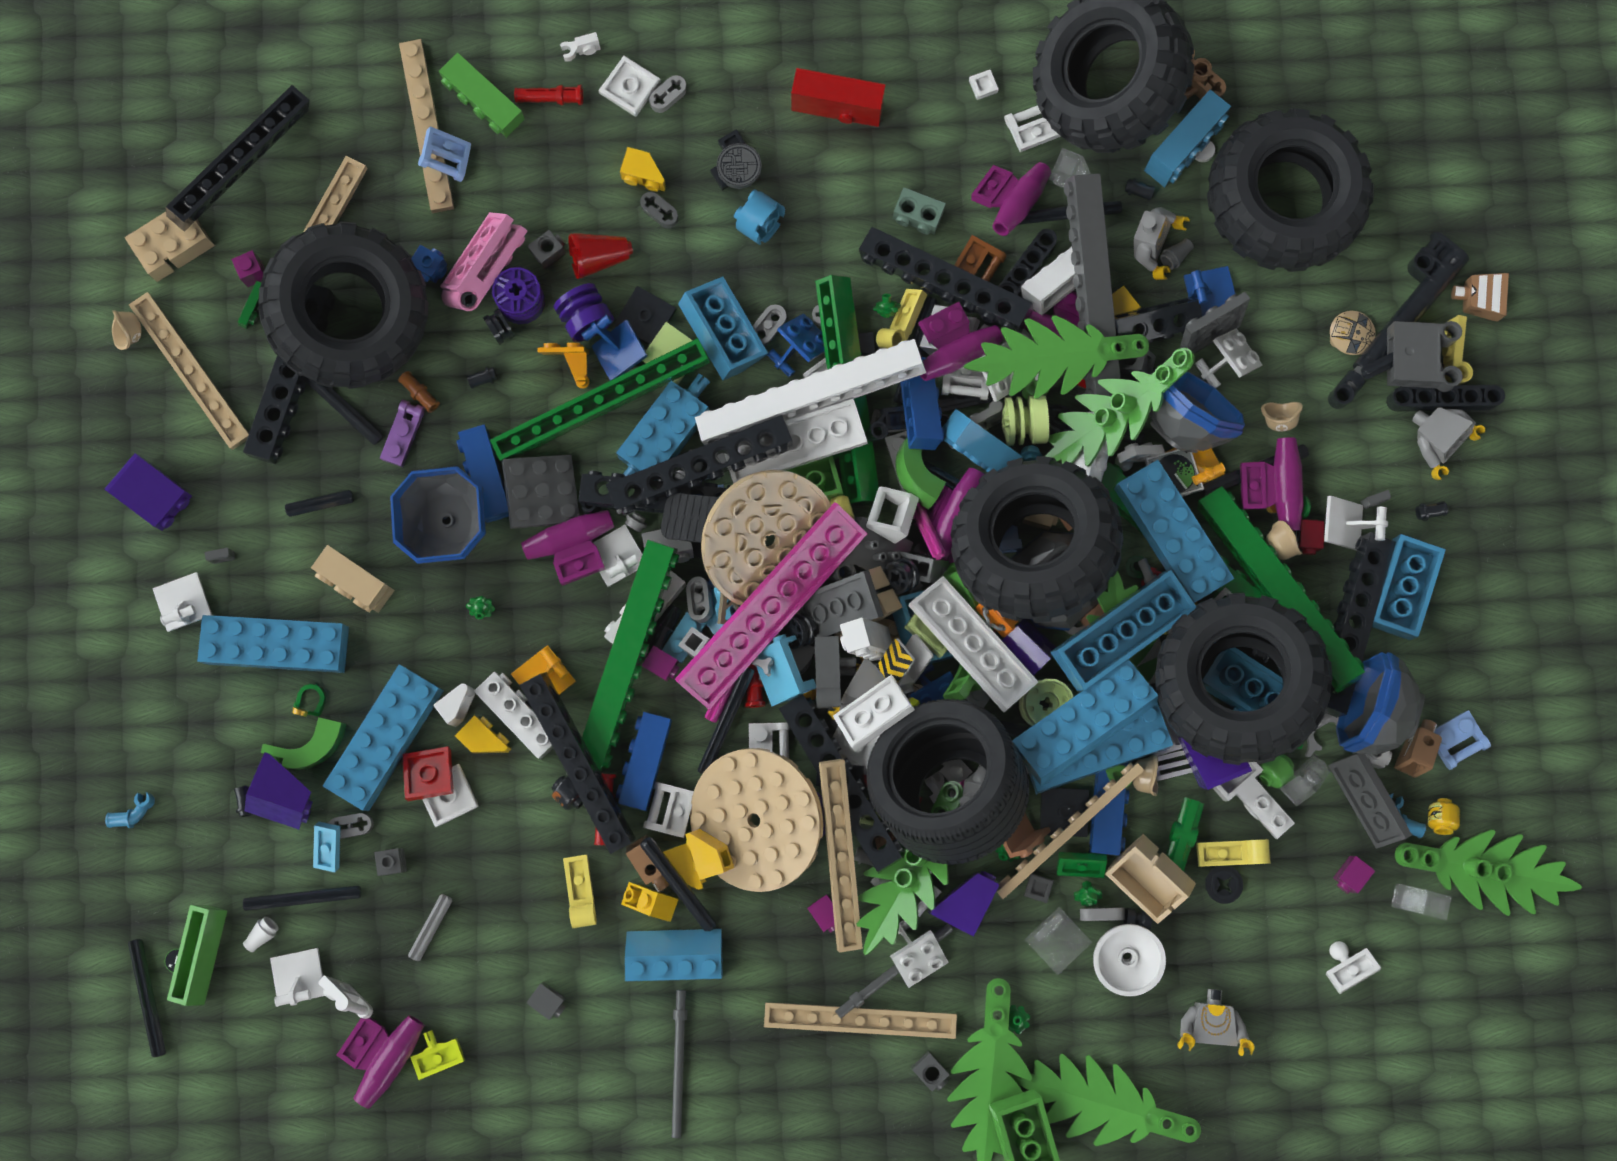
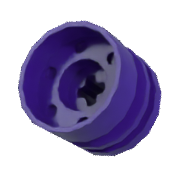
(529, 302)
(581, 308)

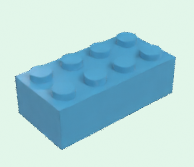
(1188, 139)
(1408, 587)

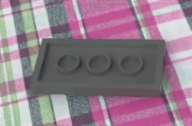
(842, 603)
(1370, 800)

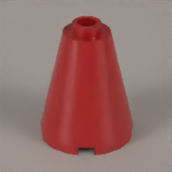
(597, 252)

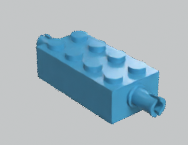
(664, 427)

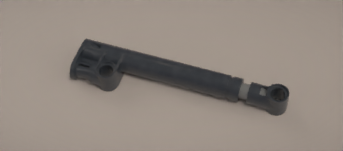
(1440, 269)

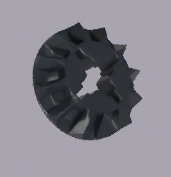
(1235, 884)

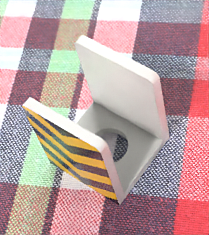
(906, 661)

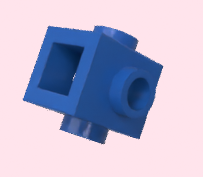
(429, 263)

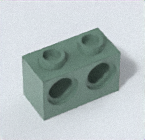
(921, 205)

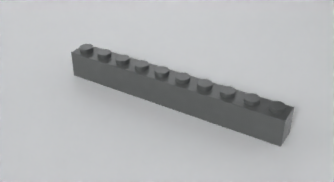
(1091, 266)

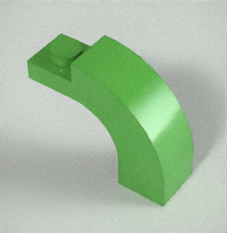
(916, 477)
(322, 745)

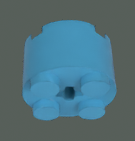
(759, 217)

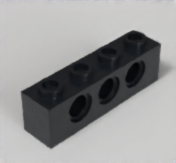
(1164, 313)

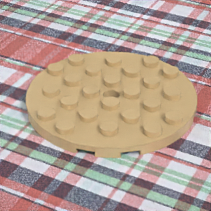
(741, 519)
(788, 811)

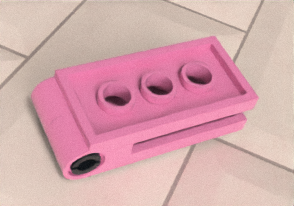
(482, 262)

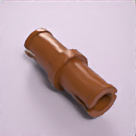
(419, 391)

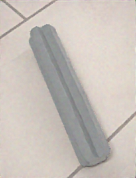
(430, 927)

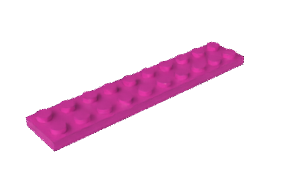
(771, 606)

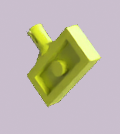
(436, 1056)

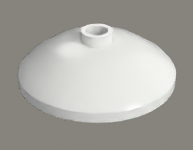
(1130, 975)

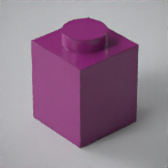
(249, 268)
(661, 664)
(1353, 875)
(823, 913)

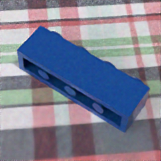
(922, 413)
(484, 469)
(644, 762)
(1108, 822)

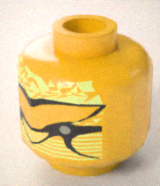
(1443, 816)

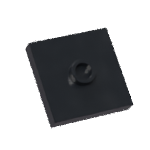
(646, 314)
(1059, 805)

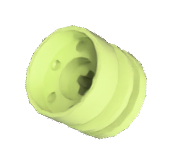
(1025, 420)
(1052, 691)

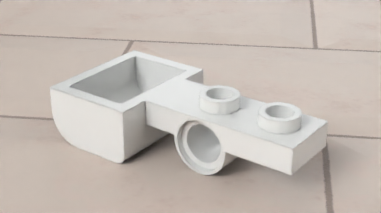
(1256, 801)

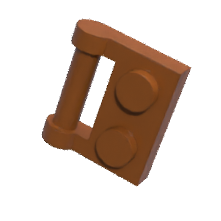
(975, 254)

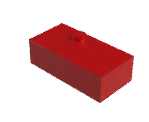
(837, 97)

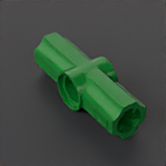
(1184, 832)

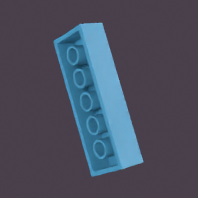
(1173, 531)
(1123, 630)
(273, 643)
(1085, 722)
(383, 738)
(1137, 740)

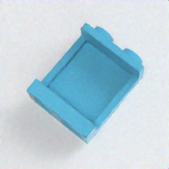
(785, 678)

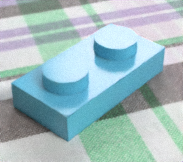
(681, 630)
(326, 846)

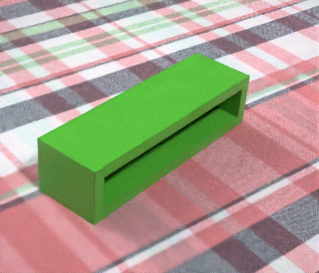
(481, 95)
(197, 955)

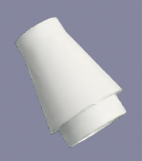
(263, 931)

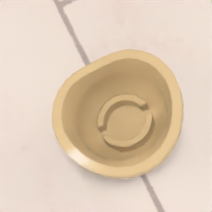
(125, 329)
(1282, 416)
(1283, 540)
(1146, 781)

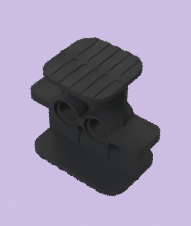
(685, 518)

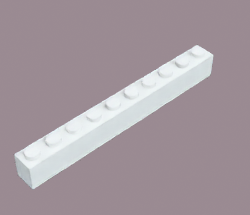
(815, 392)

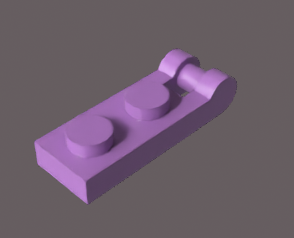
(402, 434)

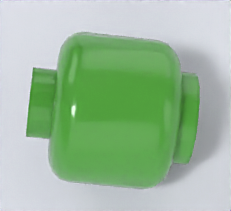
(1277, 772)

